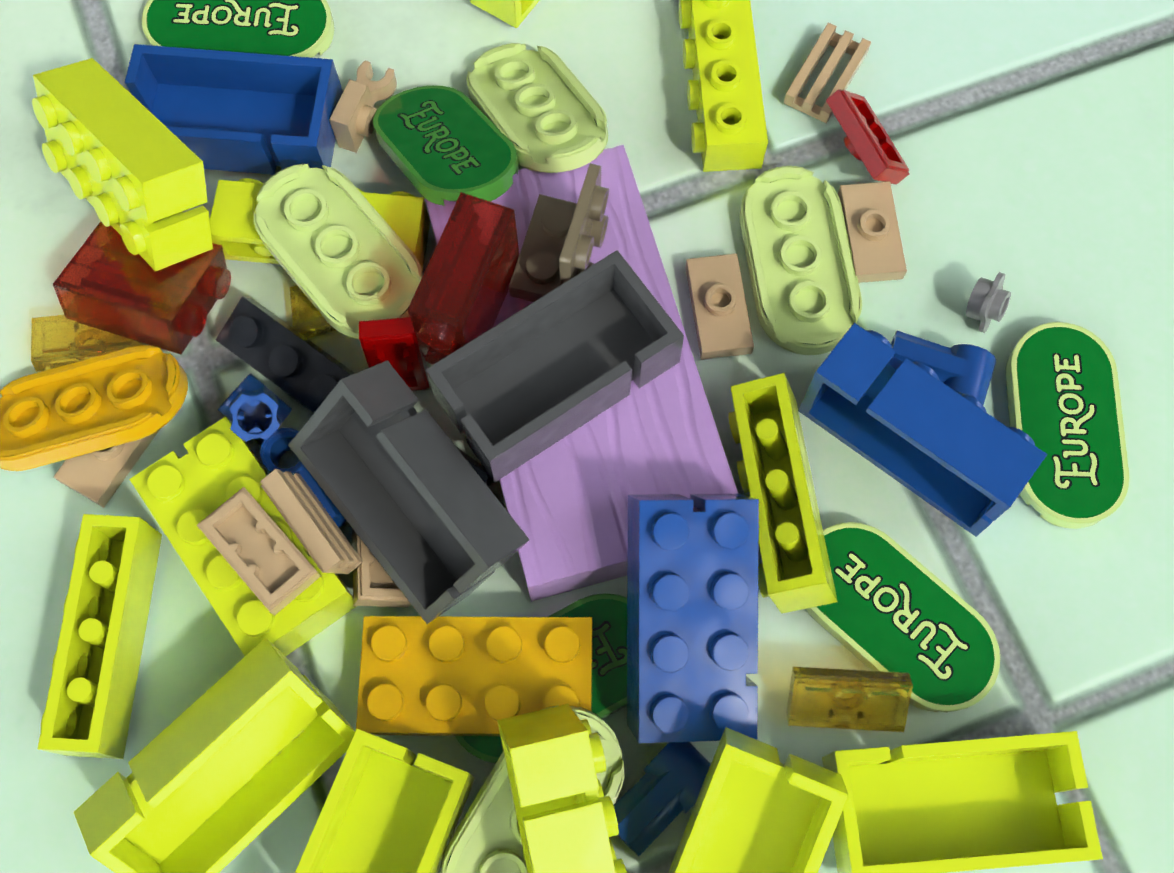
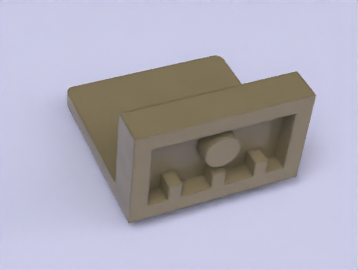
(561, 239)

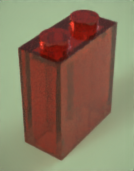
(465, 277)
(126, 297)

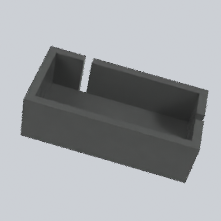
(555, 364)
(406, 490)

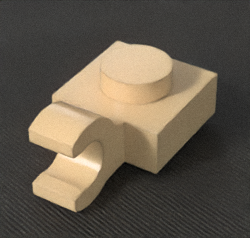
(355, 109)

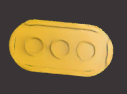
(88, 406)

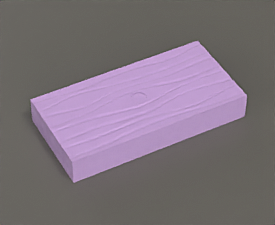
(648, 443)

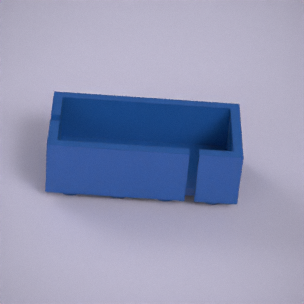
(240, 106)
(920, 430)
(692, 616)

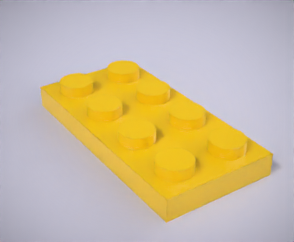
(469, 672)

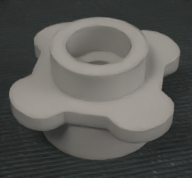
(988, 301)

